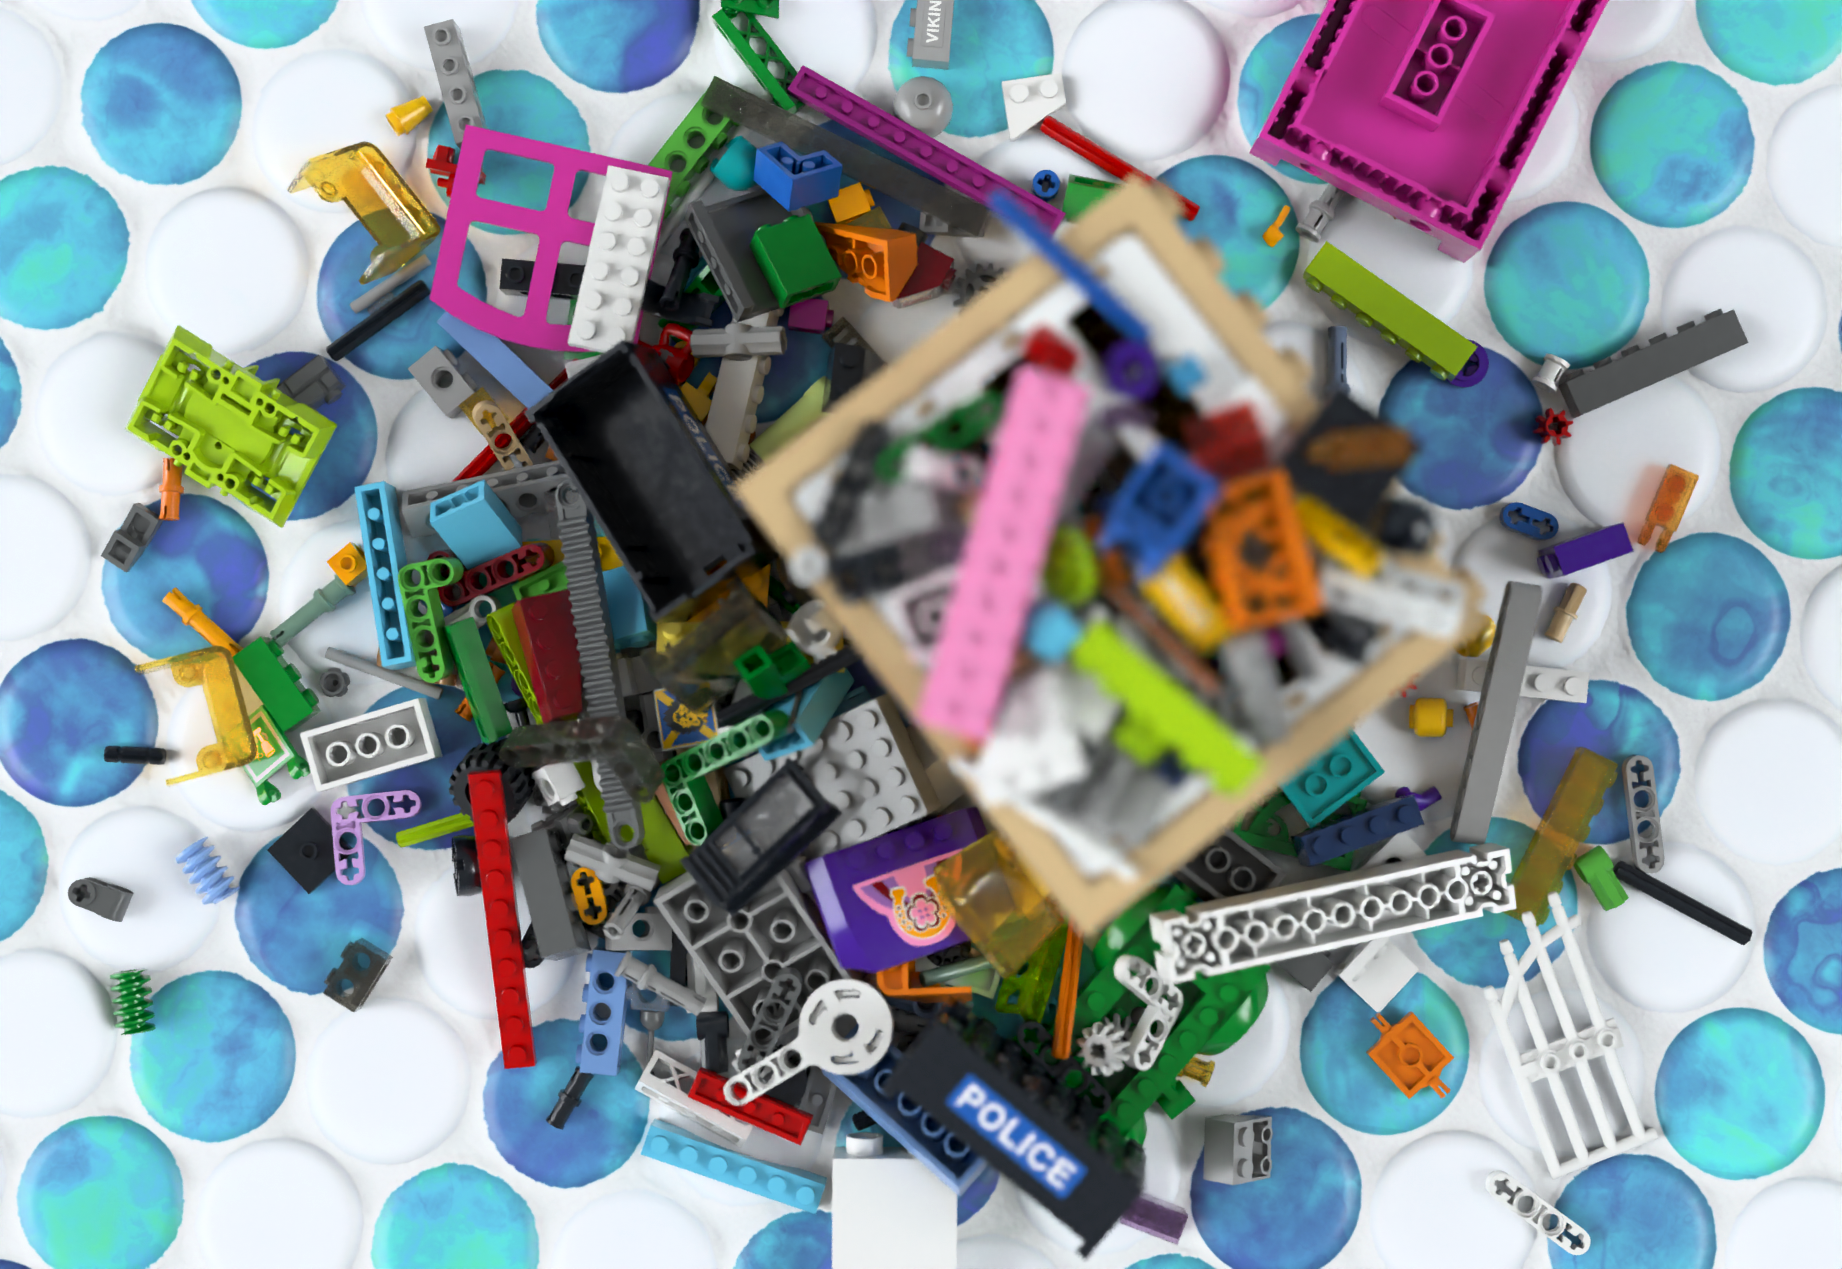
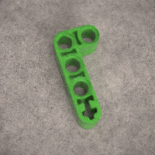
(433, 619)

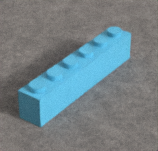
(384, 559)

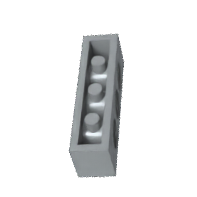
(455, 77)

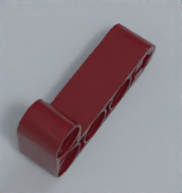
(495, 572)

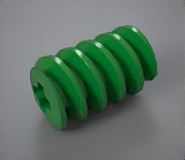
(133, 1001)

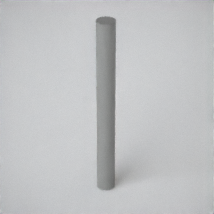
(384, 673)

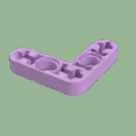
(354, 825)

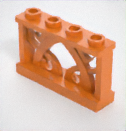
(1293, 554)

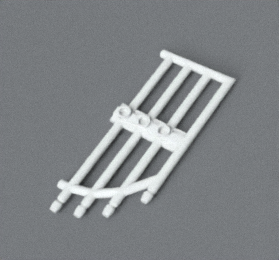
(1565, 1052)

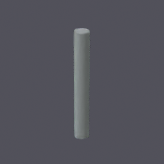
(390, 283)

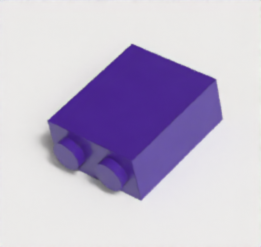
(1584, 551)

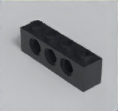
(517, 277)

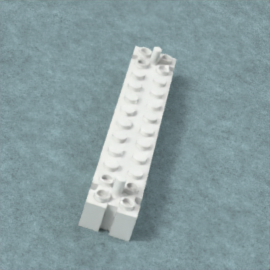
(1332, 912)

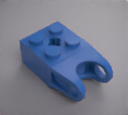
(1149, 517)

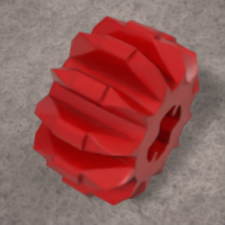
(1051, 352)

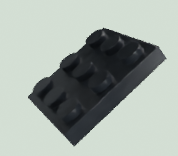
(1345, 492)

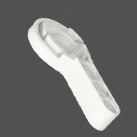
(821, 1041)

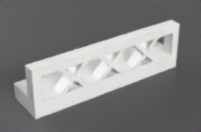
(1390, 600)
(678, 1101)

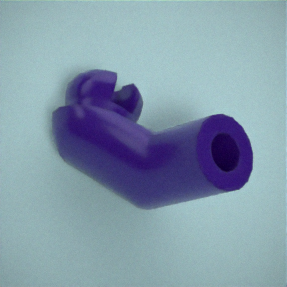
(1424, 799)

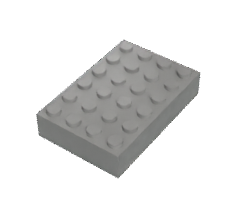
(862, 767)
(748, 950)

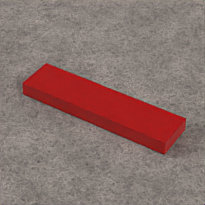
(761, 1112)

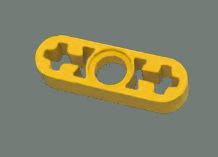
(1362, 558)

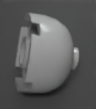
(924, 105)

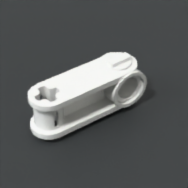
(1150, 650)

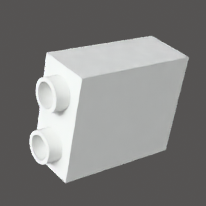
(889, 1209)

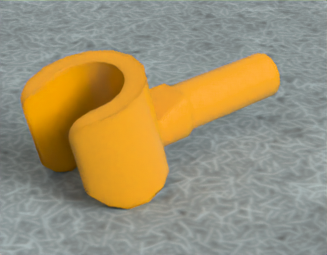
(1273, 234)

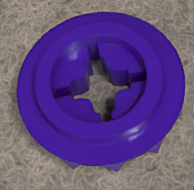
(1121, 357)
(1474, 373)

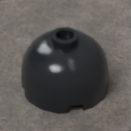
(466, 865)

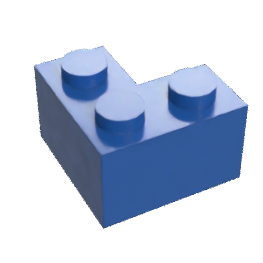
(797, 179)

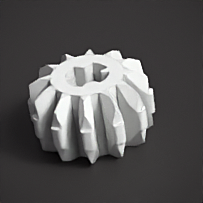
(1091, 1049)

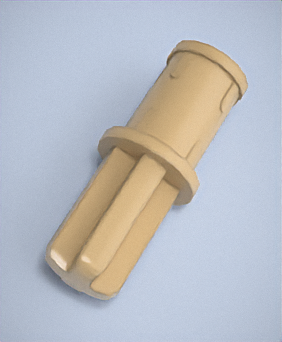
(1566, 612)

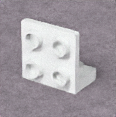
(1376, 971)

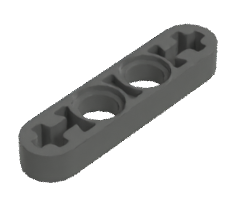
(768, 1021)

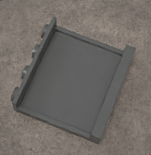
(724, 239)

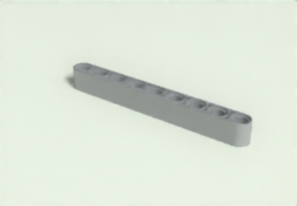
(1495, 712)

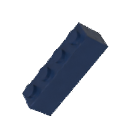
(1357, 830)

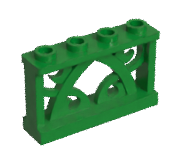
(1258, 834)

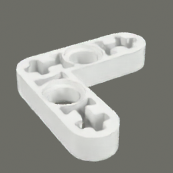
(1157, 1009)

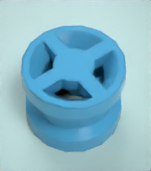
(1186, 374)

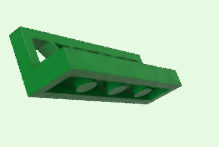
(753, 61)
(477, 680)

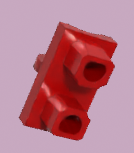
(443, 165)

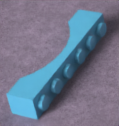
(764, 1178)

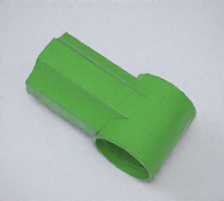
(1596, 871)

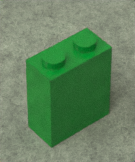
(794, 260)

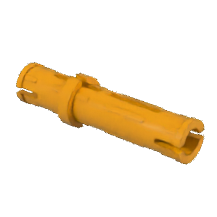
(193, 616)

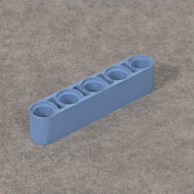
(498, 360)

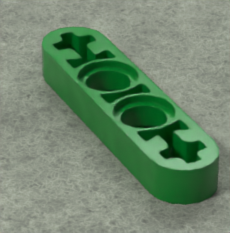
(937, 432)

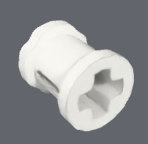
(1550, 373)

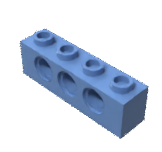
(591, 1058)

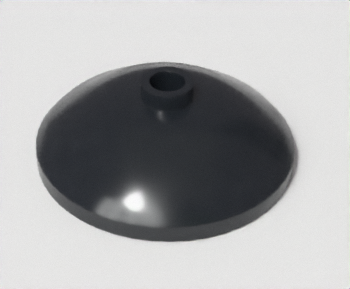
(795, 590)

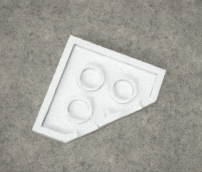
(1030, 744)

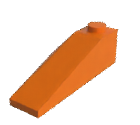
(872, 256)

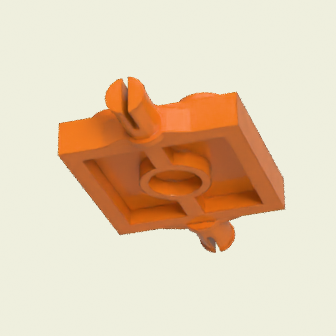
(1410, 1055)

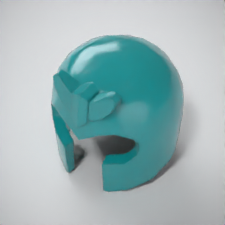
(736, 165)

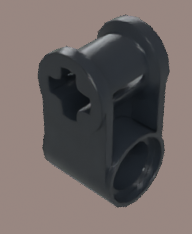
(1349, 633)

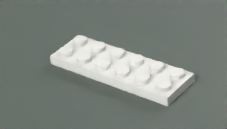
(618, 259)

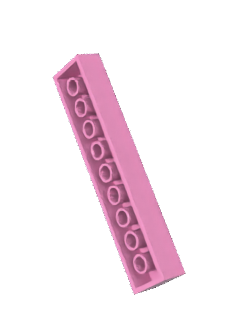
(1003, 554)

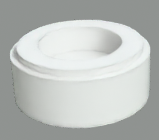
(809, 565)

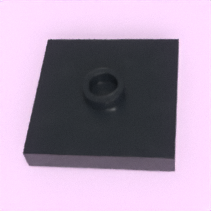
(308, 850)

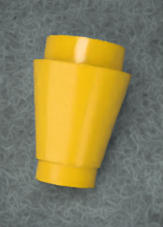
(408, 115)

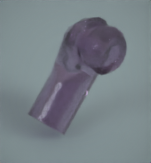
(1122, 414)

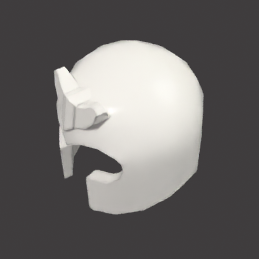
(815, 630)

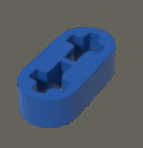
(1531, 514)

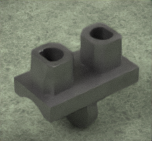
(571, 823)

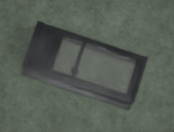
(760, 838)

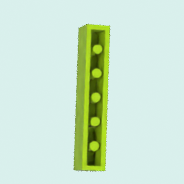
(1389, 312)
(1167, 709)

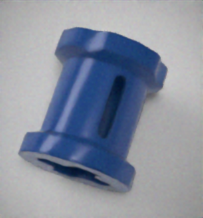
(1040, 177)

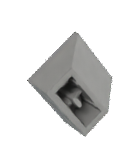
(1237, 1148)

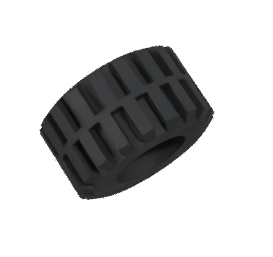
(516, 781)

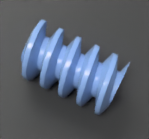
(206, 872)

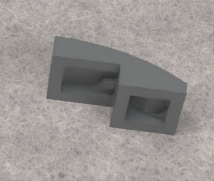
(132, 538)

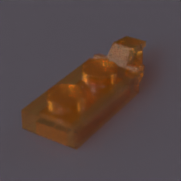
(1364, 448)

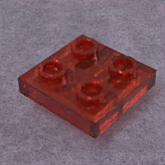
(1229, 443)

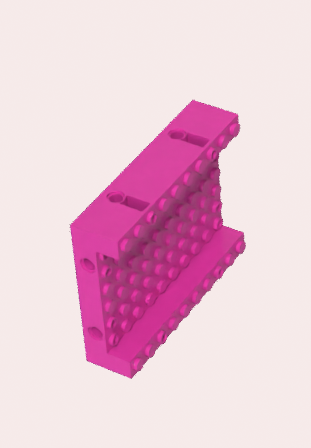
(1427, 104)

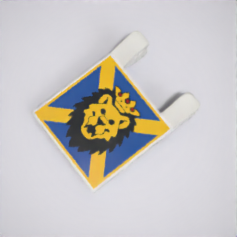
(680, 726)

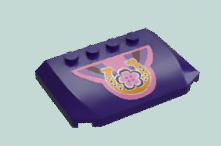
(884, 893)

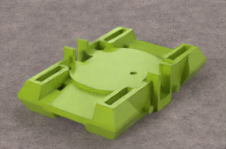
(230, 426)

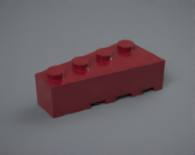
(551, 653)

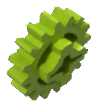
(1067, 567)

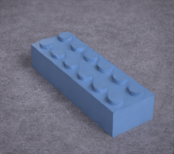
(910, 1124)

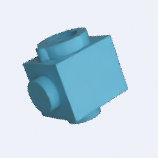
(1050, 630)

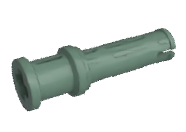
(323, 600)

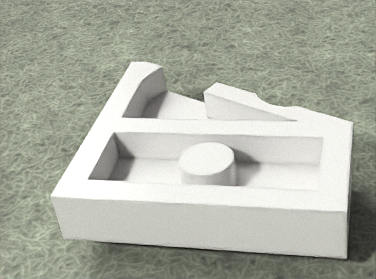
(1031, 101)

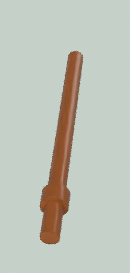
(1155, 631)

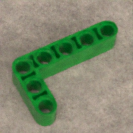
(687, 771)

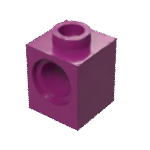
(811, 316)

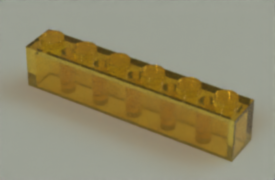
(1560, 832)

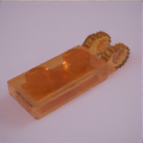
(1668, 505)

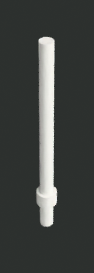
(1103, 855)

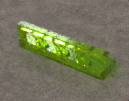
(1037, 981)

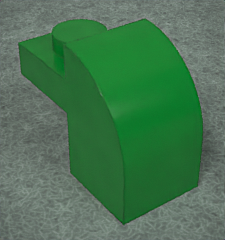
(769, 674)

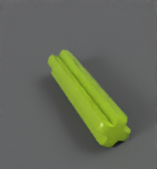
(433, 829)

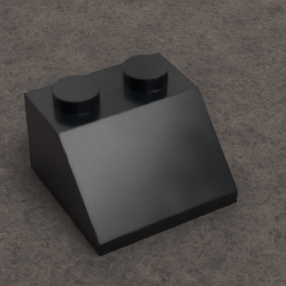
(847, 372)

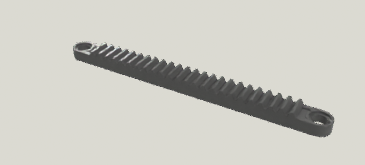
(596, 649)

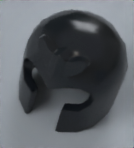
(1407, 527)

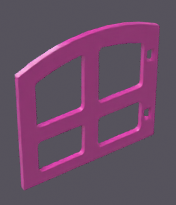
(550, 225)

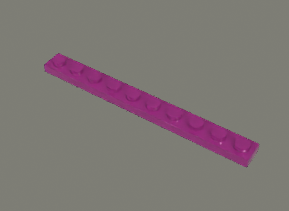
(915, 146)

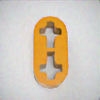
(582, 897)

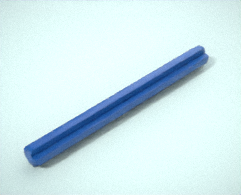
(1070, 266)

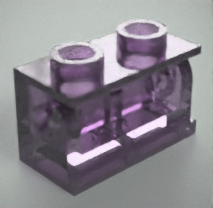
(1156, 1218)

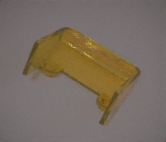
(377, 198)
(217, 674)

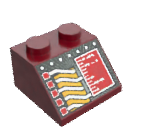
(932, 275)

